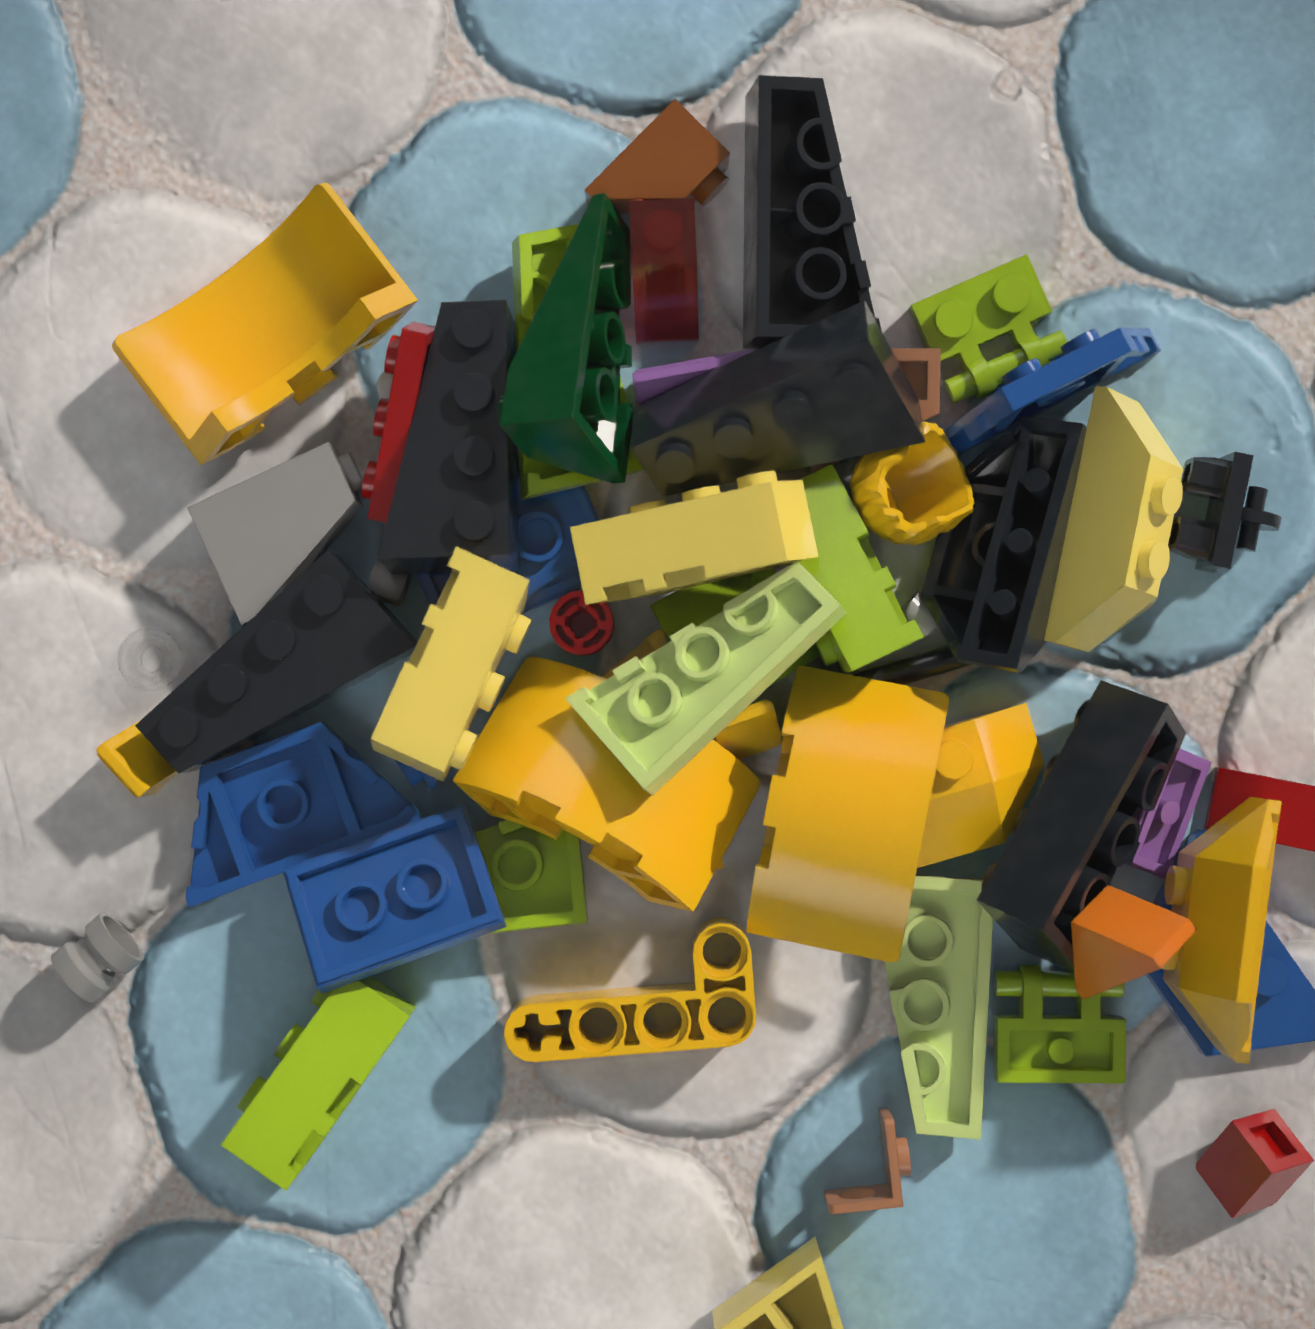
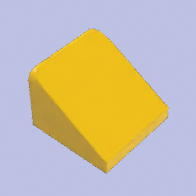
(752, 731)
(136, 762)

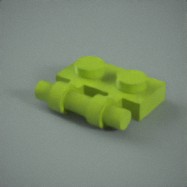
(980, 312)
(1056, 1047)

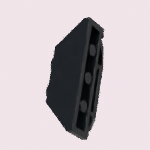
(1000, 564)

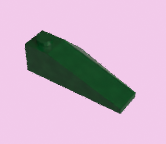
(566, 373)

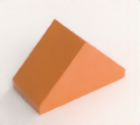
(1122, 940)

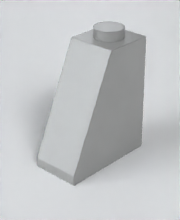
(277, 524)

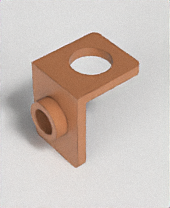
(877, 1196)

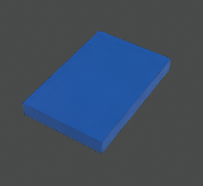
(544, 546)
(393, 898)

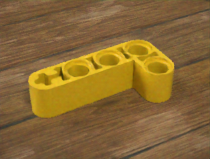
(631, 1003)

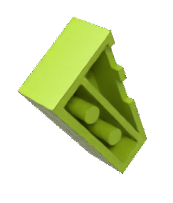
(853, 578)
(316, 1078)

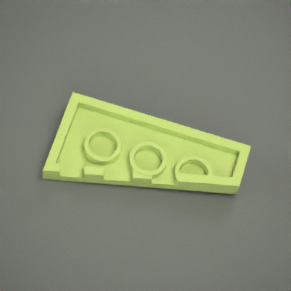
(943, 1004)

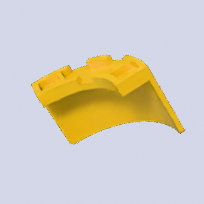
(267, 327)
(555, 774)
(847, 813)

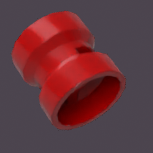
(586, 630)

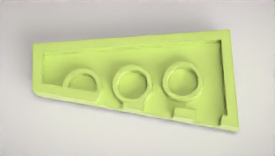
(685, 693)

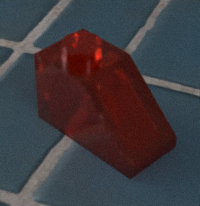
(664, 270)

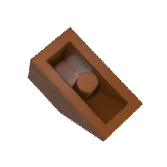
(665, 161)

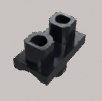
(1225, 484)

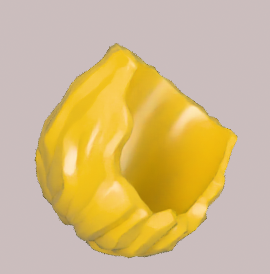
(912, 490)

